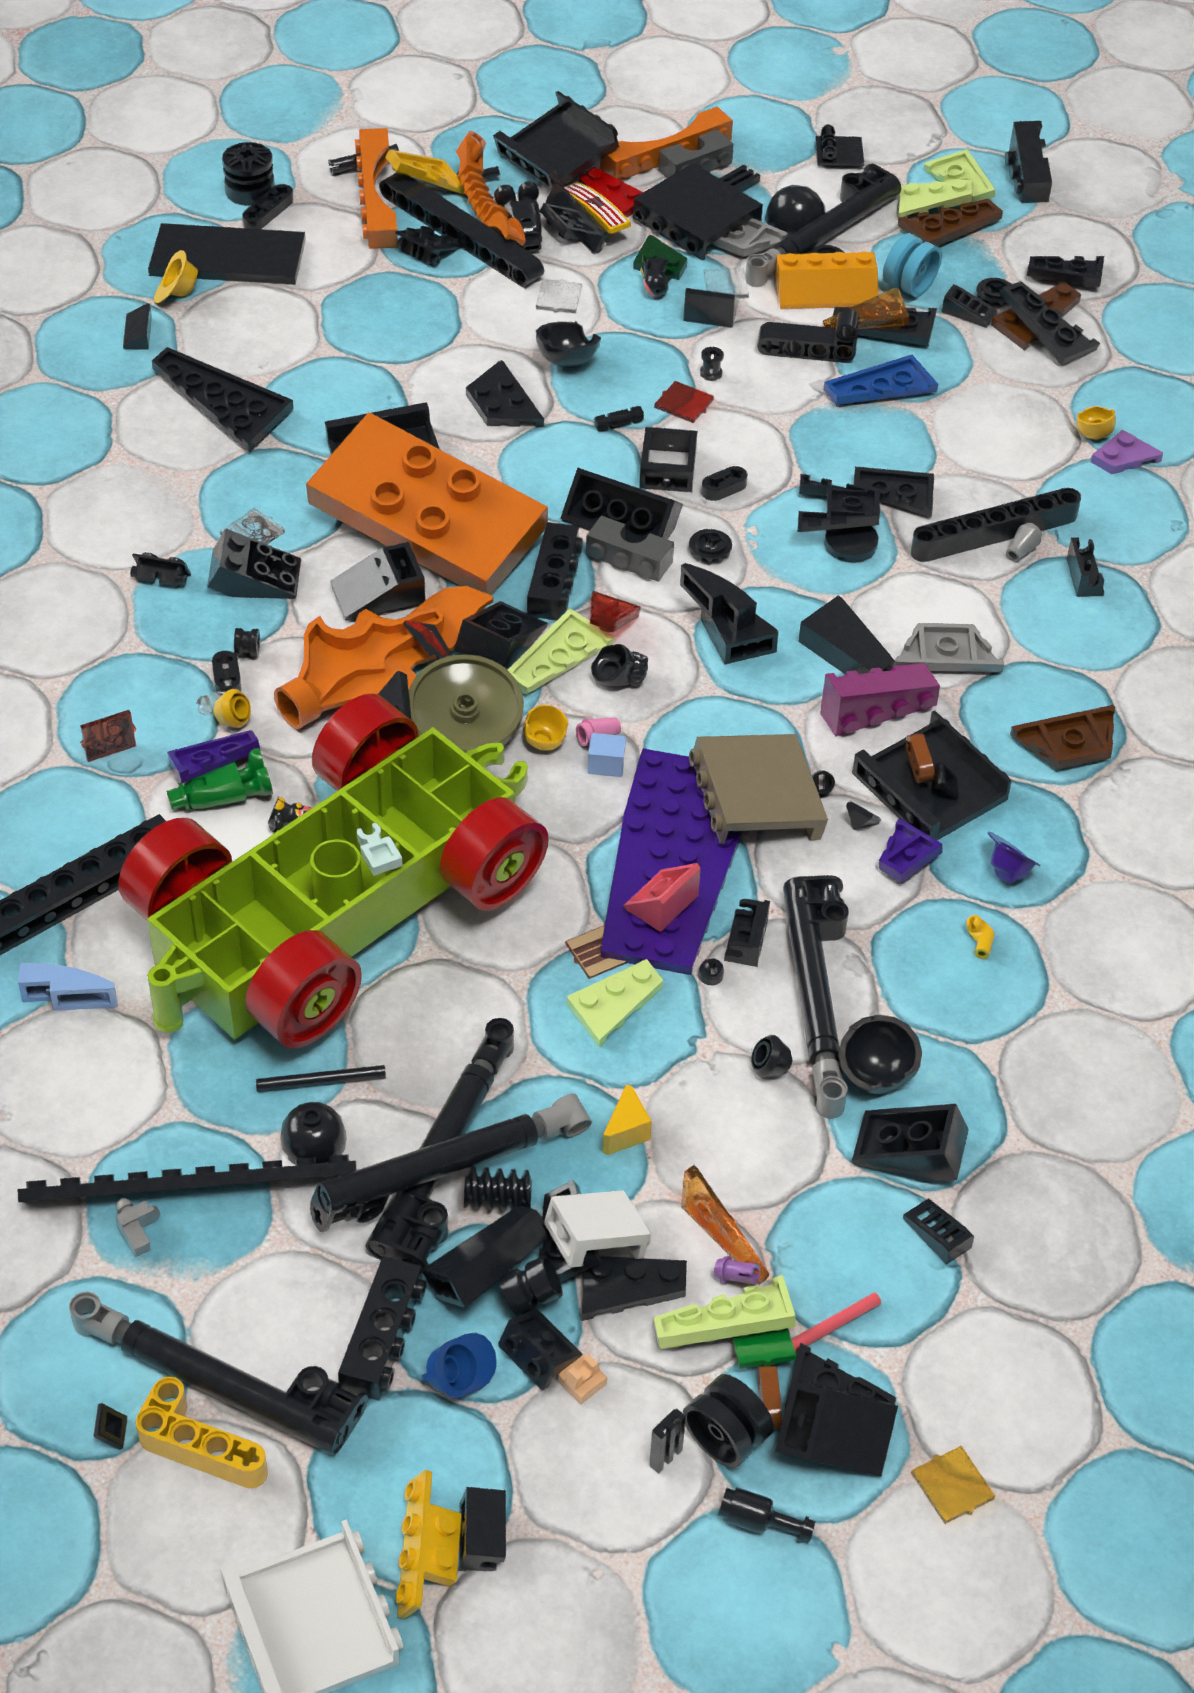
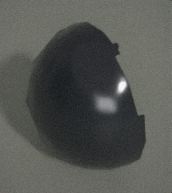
(794, 208)
(566, 344)
(880, 1054)

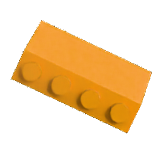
(825, 279)

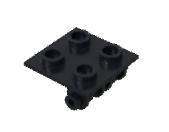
(838, 149)
(424, 244)

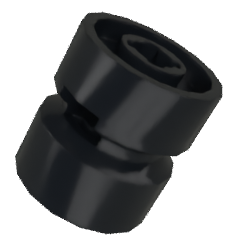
(534, 1284)

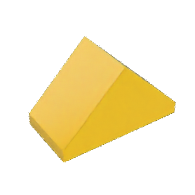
(628, 1123)

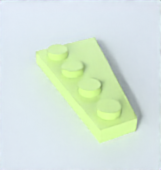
(724, 1317)

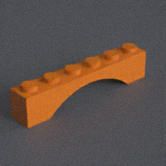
(639, 157)
(380, 219)

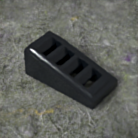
(967, 306)
(946, 1250)

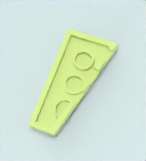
(559, 650)

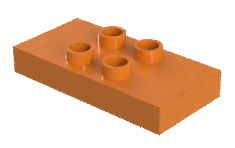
(420, 495)

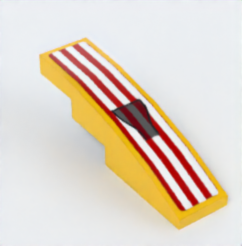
(599, 208)

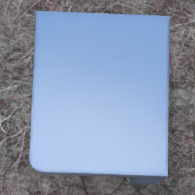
(606, 754)

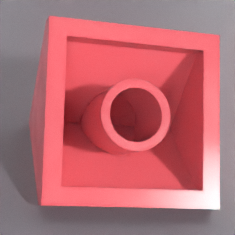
(666, 895)

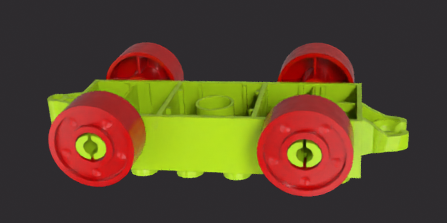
(281, 922)

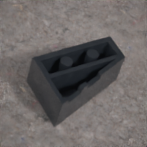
(1026, 163)

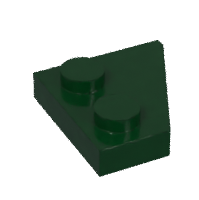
(657, 249)

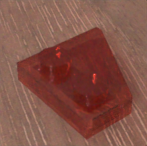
(610, 612)

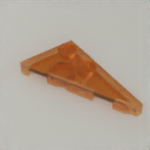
(880, 311)
(709, 1213)

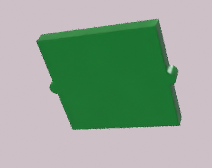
(764, 1348)

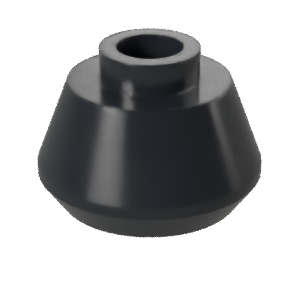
(771, 1057)

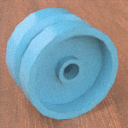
(912, 265)

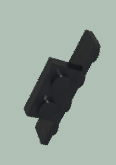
(572, 219)

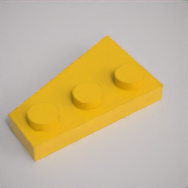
(425, 168)

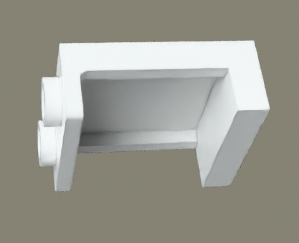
(595, 1223)

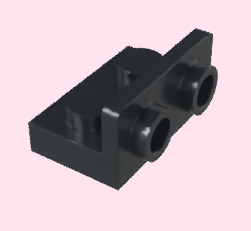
(537, 1347)

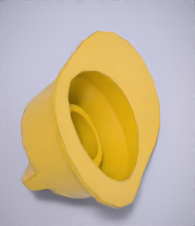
(178, 278)

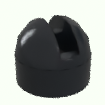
(828, 781)
(705, 971)

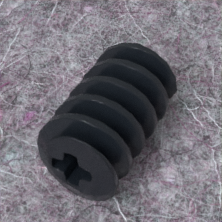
(497, 1188)

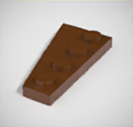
(951, 223)
(1008, 323)

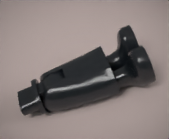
(524, 210)

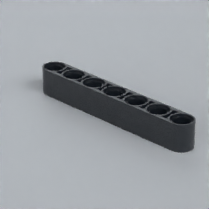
(994, 524)

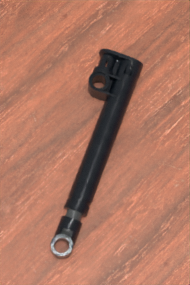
(404, 1225)

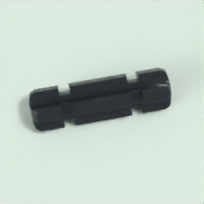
(619, 418)

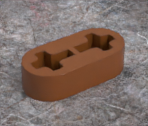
(920, 758)
(770, 1393)

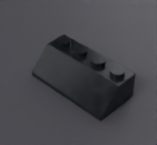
(638, 509)

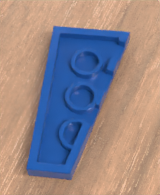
(883, 381)

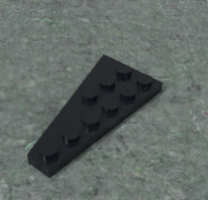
(231, 402)

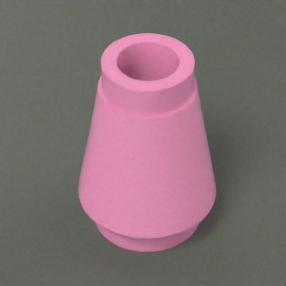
(599, 725)

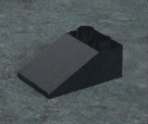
(499, 633)
(913, 1141)

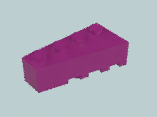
(876, 696)

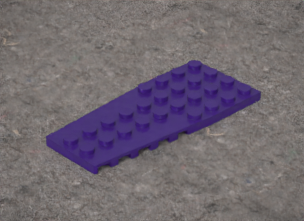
(659, 831)

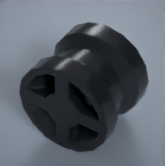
(247, 642)

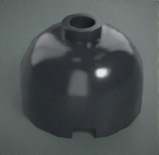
(313, 1132)

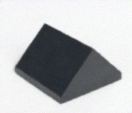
(710, 307)

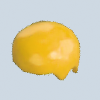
(1096, 422)
(545, 727)

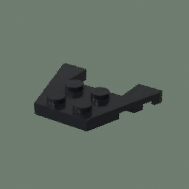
(845, 506)

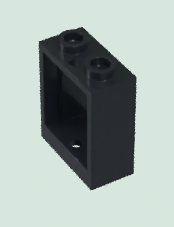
(679, 476)

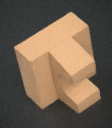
(582, 1378)

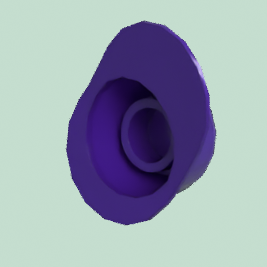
(1009, 861)

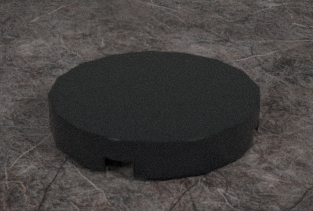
(852, 543)

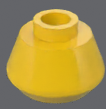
(232, 709)

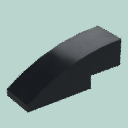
(718, 596)

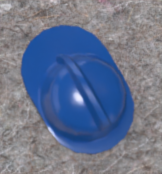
(461, 1365)

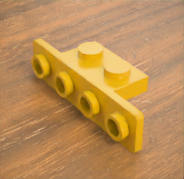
(428, 1545)

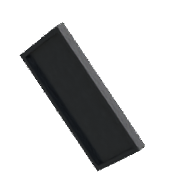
(231, 252)

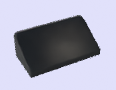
(138, 328)

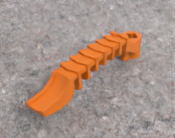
(470, 173)

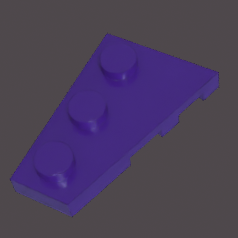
(209, 755)

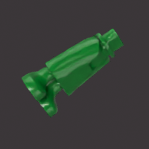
(223, 785)

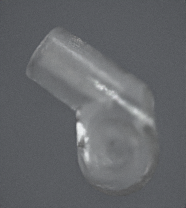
(207, 701)

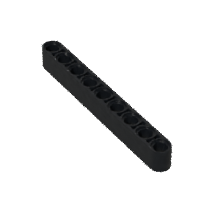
(463, 228)

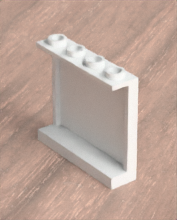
(313, 1617)

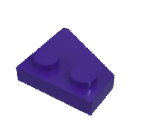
(908, 851)

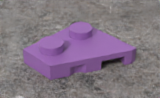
(1124, 453)

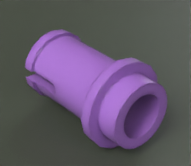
(737, 1271)

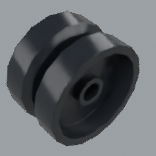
(728, 1420)

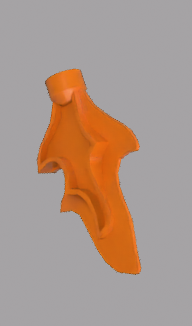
(368, 654)

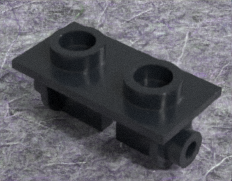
(172, 570)

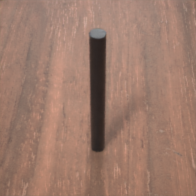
(320, 1078)

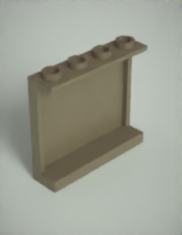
(757, 784)

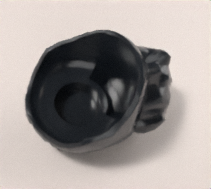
(619, 666)

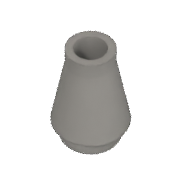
(1025, 539)

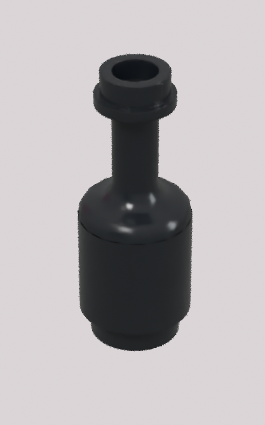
(757, 1513)

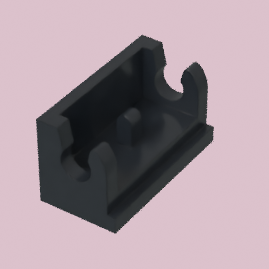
(1084, 570)
(748, 932)
(482, 1529)

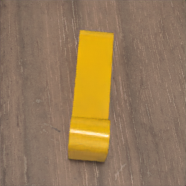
(241, 1463)

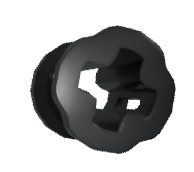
(709, 363)

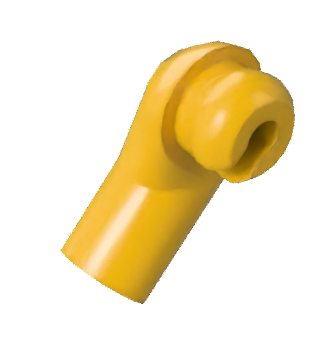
(982, 934)

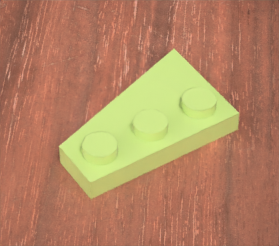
(930, 195)
(610, 1001)

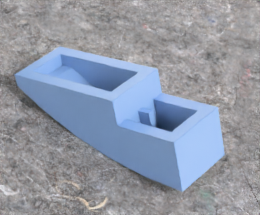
(65, 987)

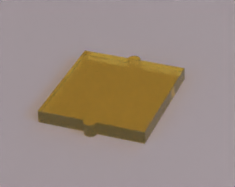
(953, 1484)

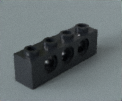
(553, 571)
(392, 1280)

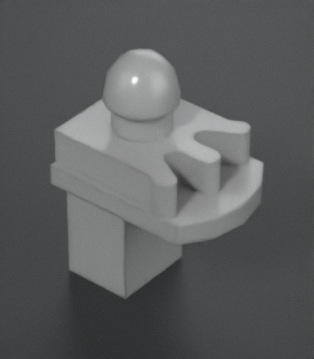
(132, 1220)

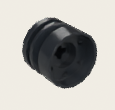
(247, 172)

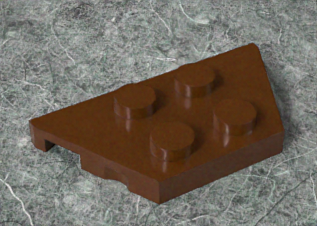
(1070, 738)

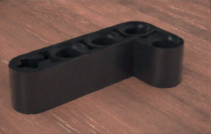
(812, 342)

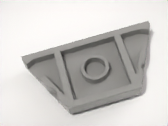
(750, 238)
(949, 649)

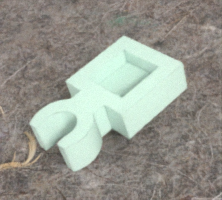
(378, 853)

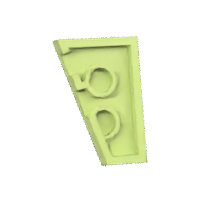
(961, 166)

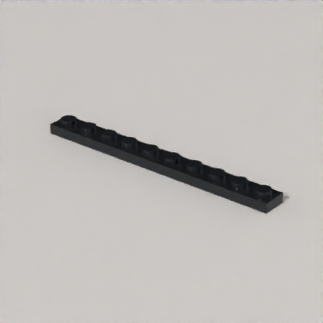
(173, 1179)

